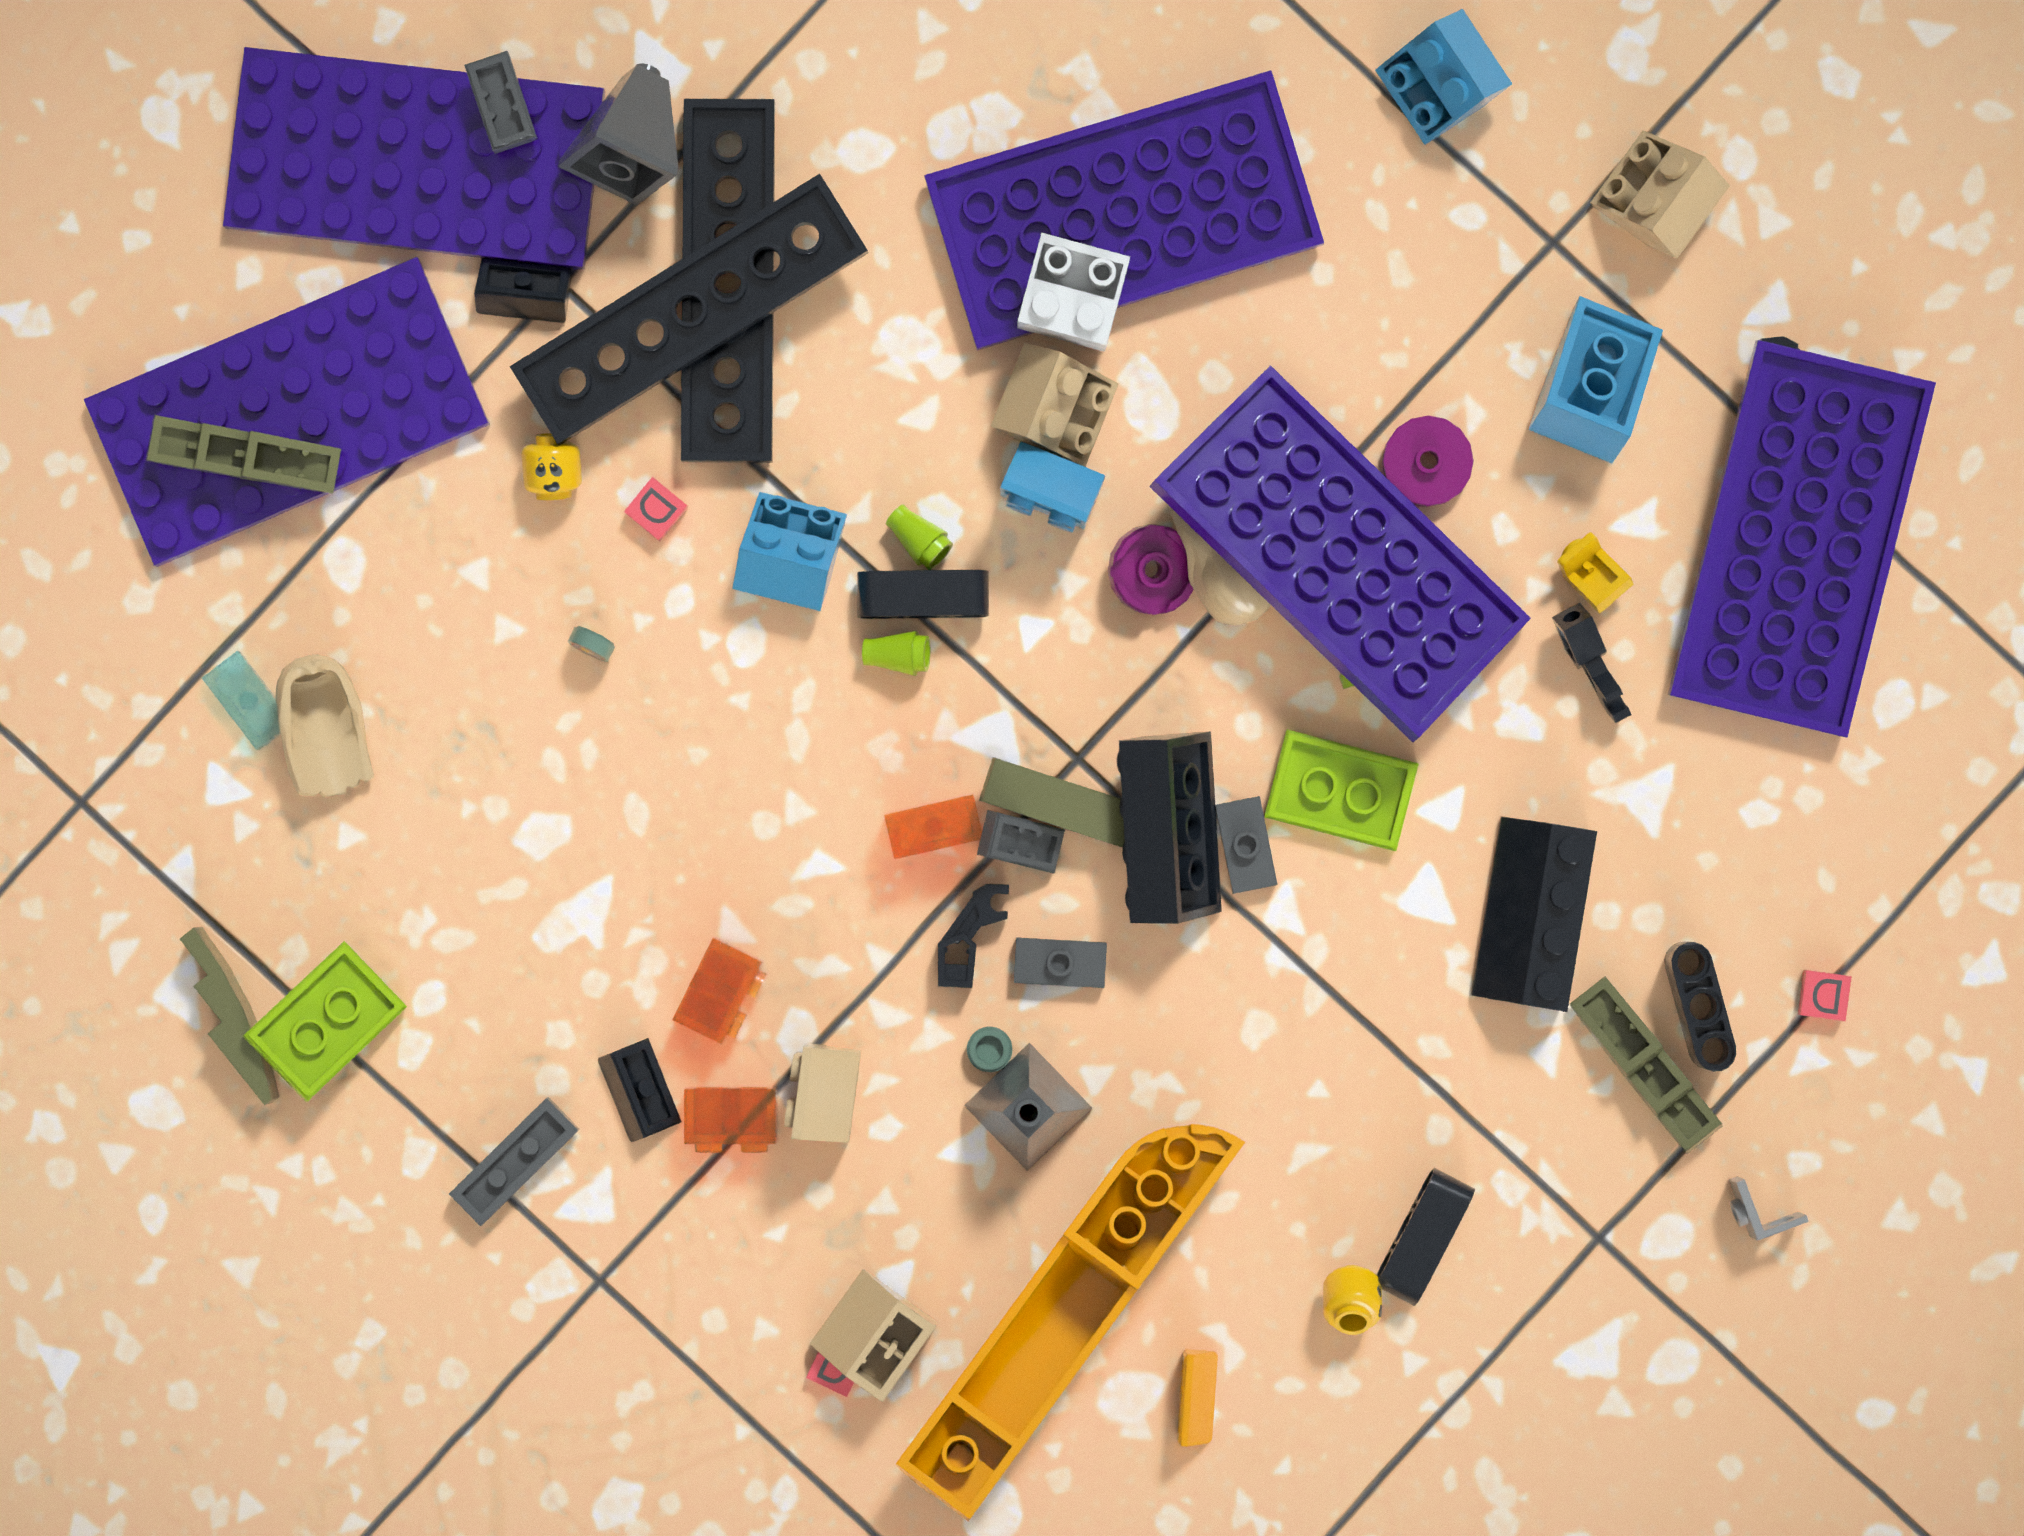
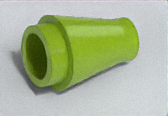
(921, 539)
(898, 652)

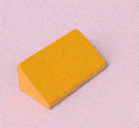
(1197, 1397)

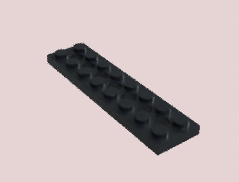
(702, 216)
(688, 341)

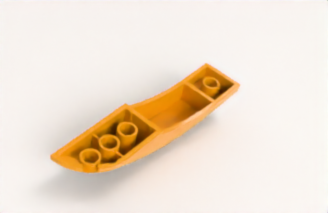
(1064, 1312)

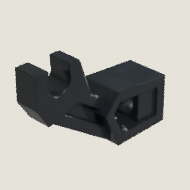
(1585, 649)
(973, 916)

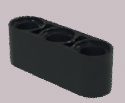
(922, 594)
(1716, 1022)
(1424, 1236)

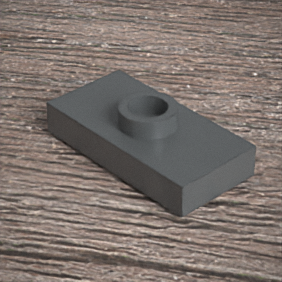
(501, 102)
(1020, 841)
(1246, 845)
(1060, 962)

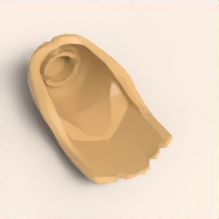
(1216, 583)
(321, 727)

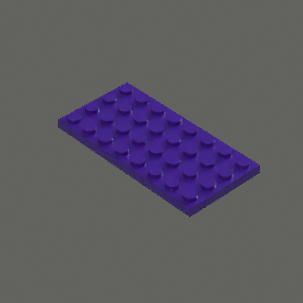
(404, 161)
(1174, 186)
(345, 372)
(1801, 538)
(1340, 553)

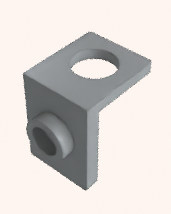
(1746, 1213)

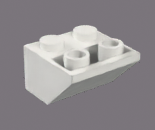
(1073, 292)

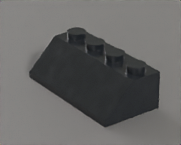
(1169, 827)
(1534, 913)

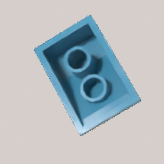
(1596, 380)

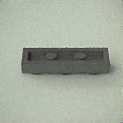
(514, 1161)

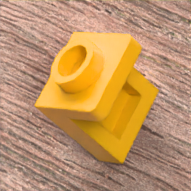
(1593, 572)

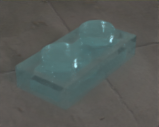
(245, 699)

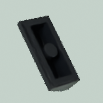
(523, 290)
(639, 1090)

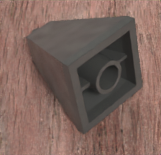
(629, 138)
(1021, 1082)

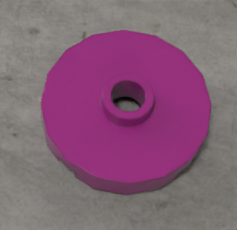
(1446, 443)
(1127, 574)

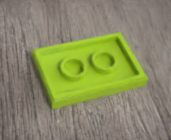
(1341, 790)
(324, 1021)

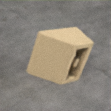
(1661, 193)
(1054, 403)
(824, 1093)
(873, 1335)

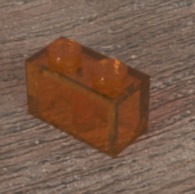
(933, 827)
(720, 990)
(731, 1117)

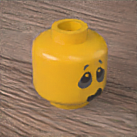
(551, 468)
(1352, 1299)

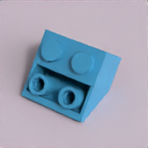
(1443, 76)
(1051, 487)
(789, 551)

